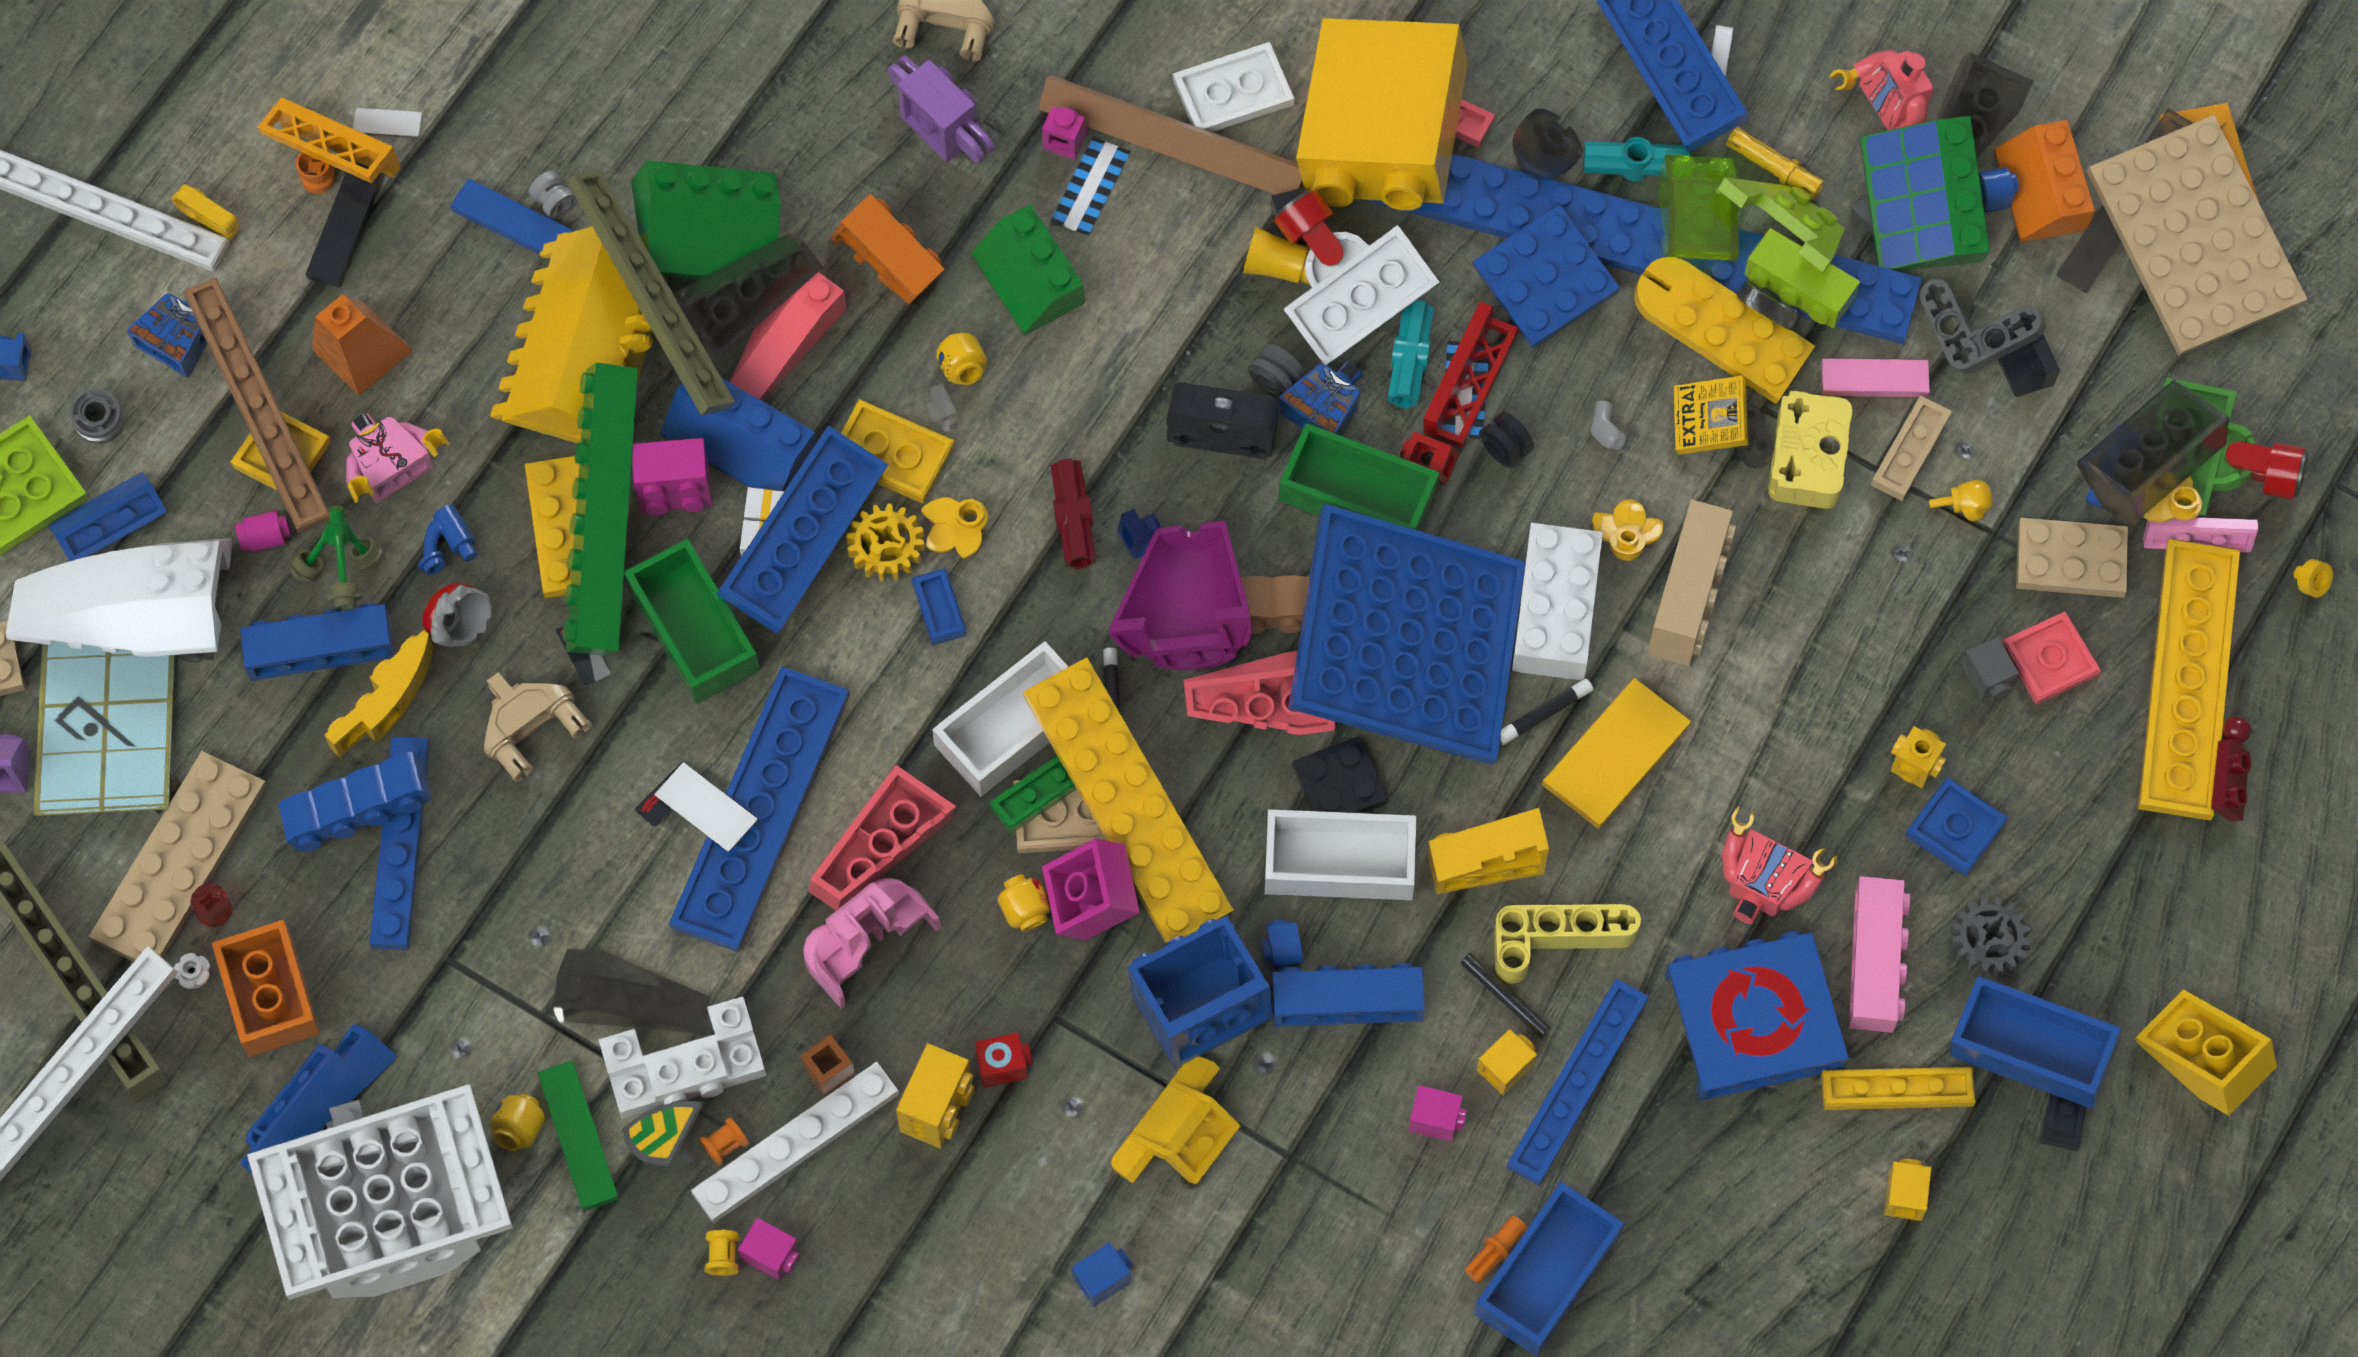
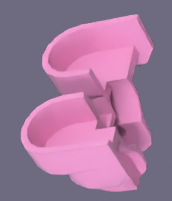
(837, 948)

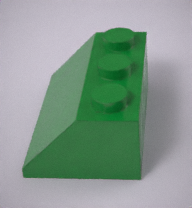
(1028, 270)

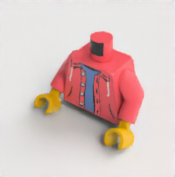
(1893, 86)
(1767, 873)

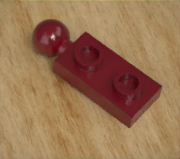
(2232, 770)

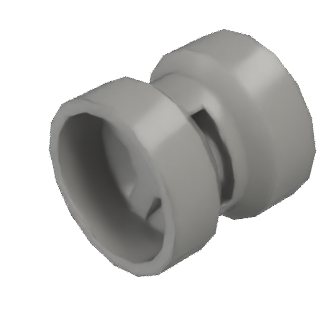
(550, 192)

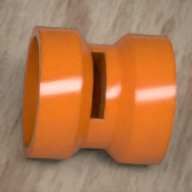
(314, 174)

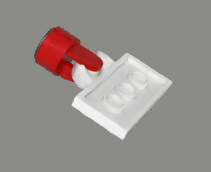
(1351, 282)

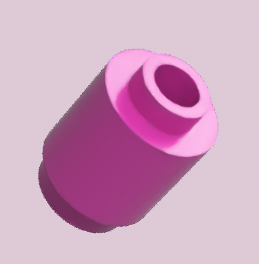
(262, 531)

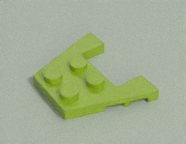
(1793, 210)

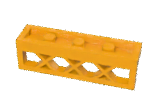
(329, 135)

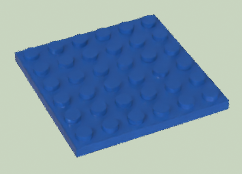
(1407, 635)

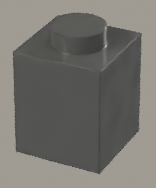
(1990, 669)

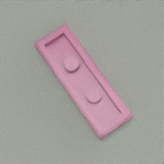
(1875, 377)
(2218, 532)

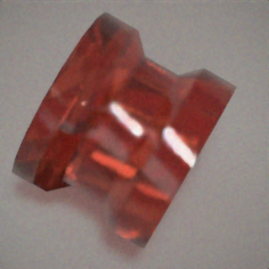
(216, 912)

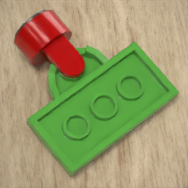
(2241, 459)

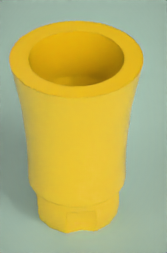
(1276, 258)

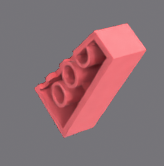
(885, 832)

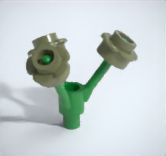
(364, 553)

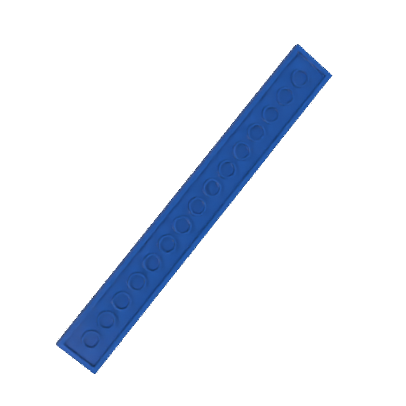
(1633, 236)

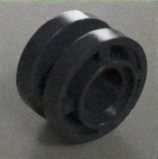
(1506, 439)

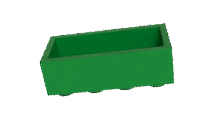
(1356, 479)
(691, 621)

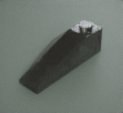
(1987, 95)

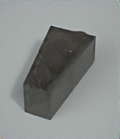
(745, 292)

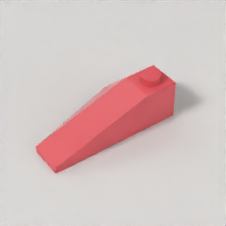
(788, 335)
(1252, 695)

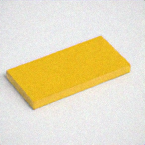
(1616, 753)

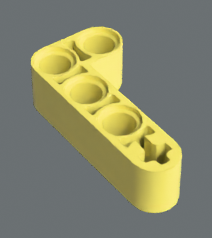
(1565, 937)

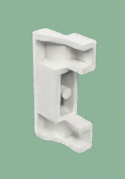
(686, 1069)

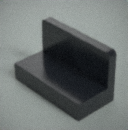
(2029, 366)

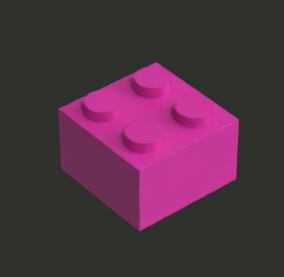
(671, 476)
(1090, 889)

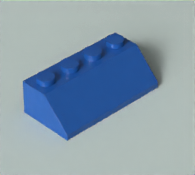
(746, 441)

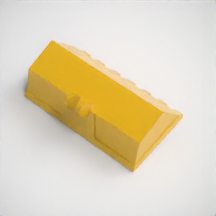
(577, 321)

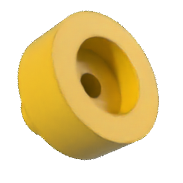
(2314, 577)

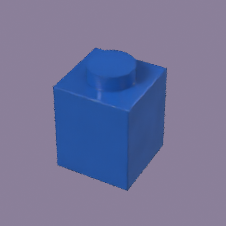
(1102, 1273)

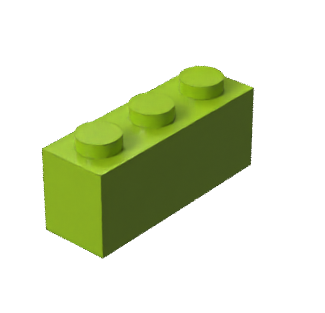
(1799, 283)

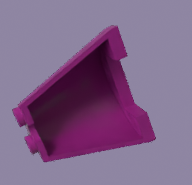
(1185, 601)

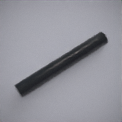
(1506, 996)

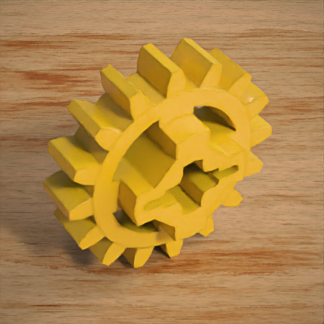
(879, 529)

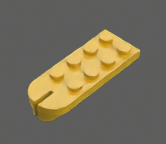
(1720, 326)

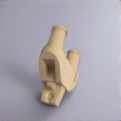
(958, 14)
(520, 712)

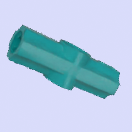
(1615, 157)
(1410, 354)

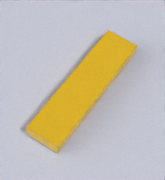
(1897, 1088)

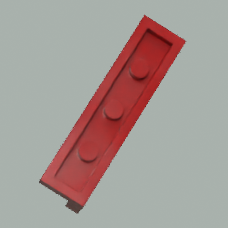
(1459, 367)

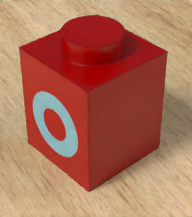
(1002, 1059)

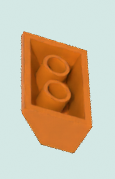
(2050, 180)

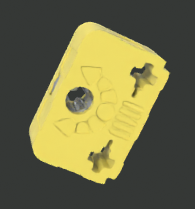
(1801, 446)

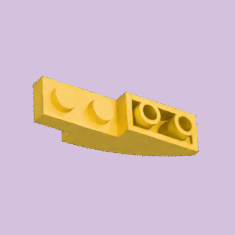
(395, 688)

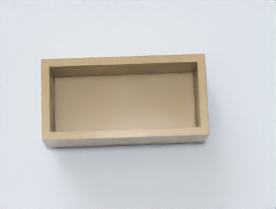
(1692, 583)

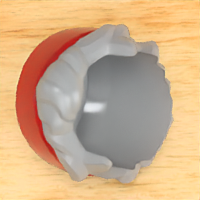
(457, 615)

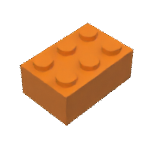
(265, 988)

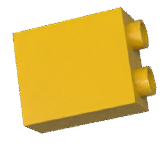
(1382, 112)

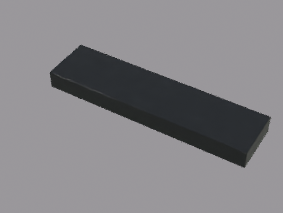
(343, 229)

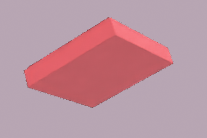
(2051, 658)

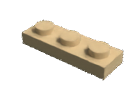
(1911, 448)

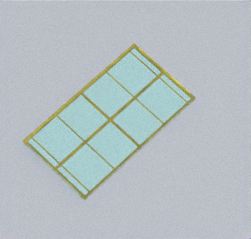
(103, 731)

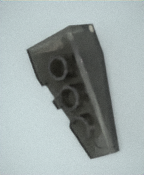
(614, 992)

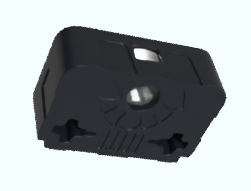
(1222, 420)

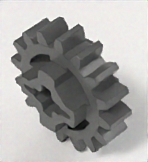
(1980, 927)

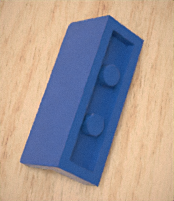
(107, 517)

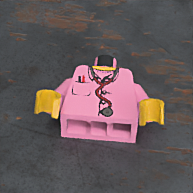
(388, 456)

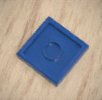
(1956, 826)

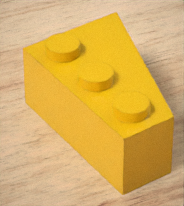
(1489, 853)

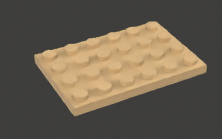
(2196, 235)

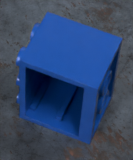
(1200, 991)

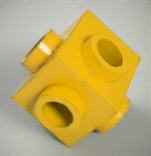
(1918, 756)

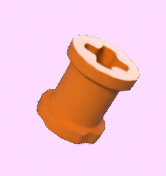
(724, 1141)

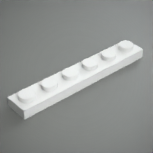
(795, 1142)

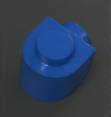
(1998, 189)
(1282, 944)

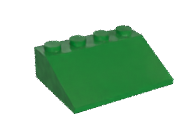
(703, 215)

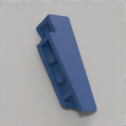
(321, 1083)

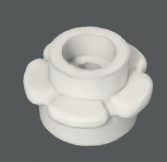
(195, 979)

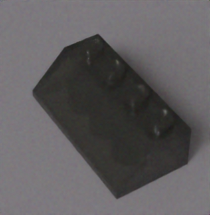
(2153, 452)

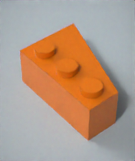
(889, 248)

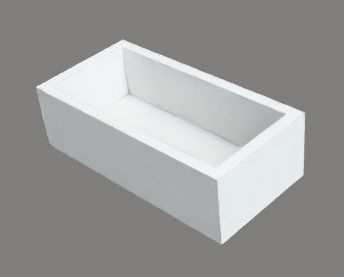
(1557, 601)
(996, 727)
(1340, 854)

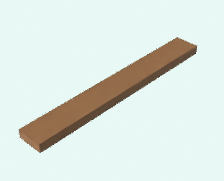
(1173, 137)
(257, 405)

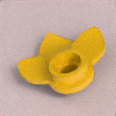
(2171, 505)
(950, 527)
(1627, 529)

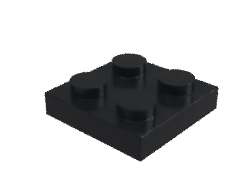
(1340, 779)

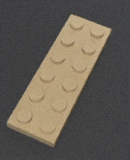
(178, 858)

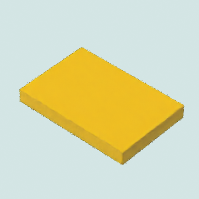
(911, 450)

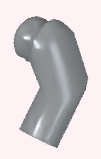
(1604, 429)

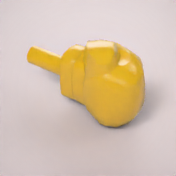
(1970, 498)

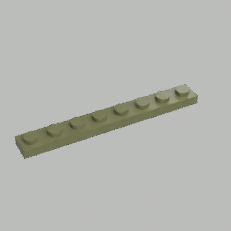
(651, 292)

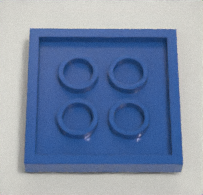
(1545, 276)

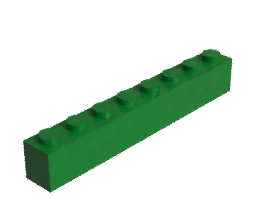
(600, 509)

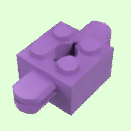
(939, 110)

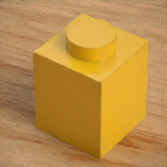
(1507, 1061)
(1907, 1190)

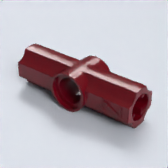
(1073, 513)

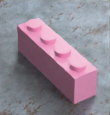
(1877, 954)

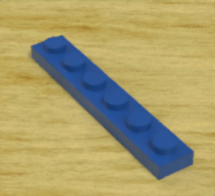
(398, 864)
(1577, 1082)

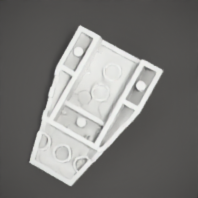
(126, 599)

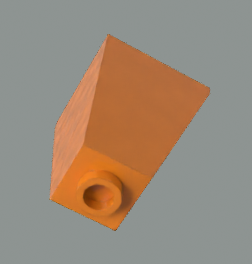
(356, 343)

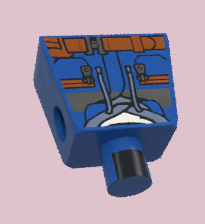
(169, 334)
(1323, 398)

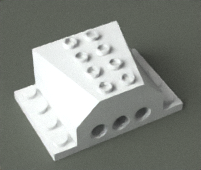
(381, 1198)

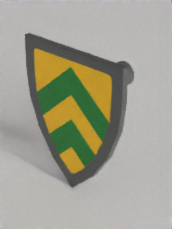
(662, 1132)

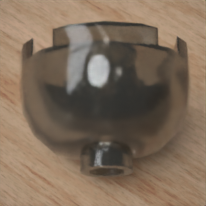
(1545, 146)

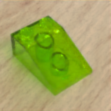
(1696, 215)

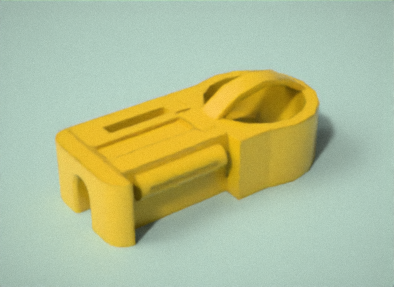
(204, 211)

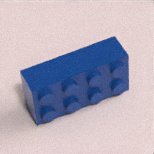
(2035, 1042)
(1548, 1269)

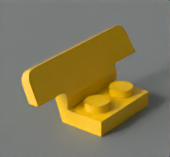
(1179, 1127)

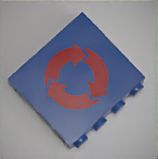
(1757, 1015)

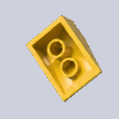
(2209, 1051)

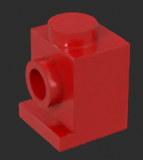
(1444, 455)

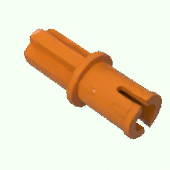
(1496, 1249)

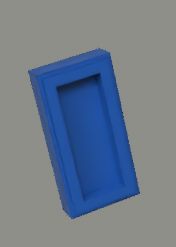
(938, 606)

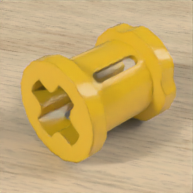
(722, 1252)

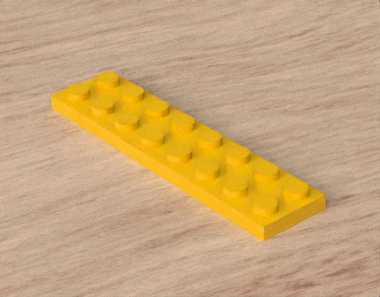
(2189, 679)
(1127, 800)

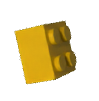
(935, 1096)

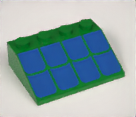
(1925, 195)

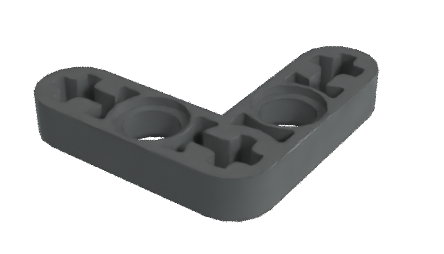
(1977, 340)

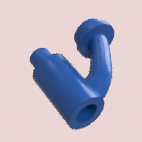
(455, 531)

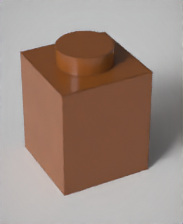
(827, 1066)

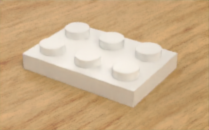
(1233, 88)

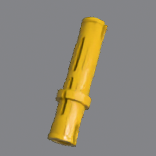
(1785, 169)

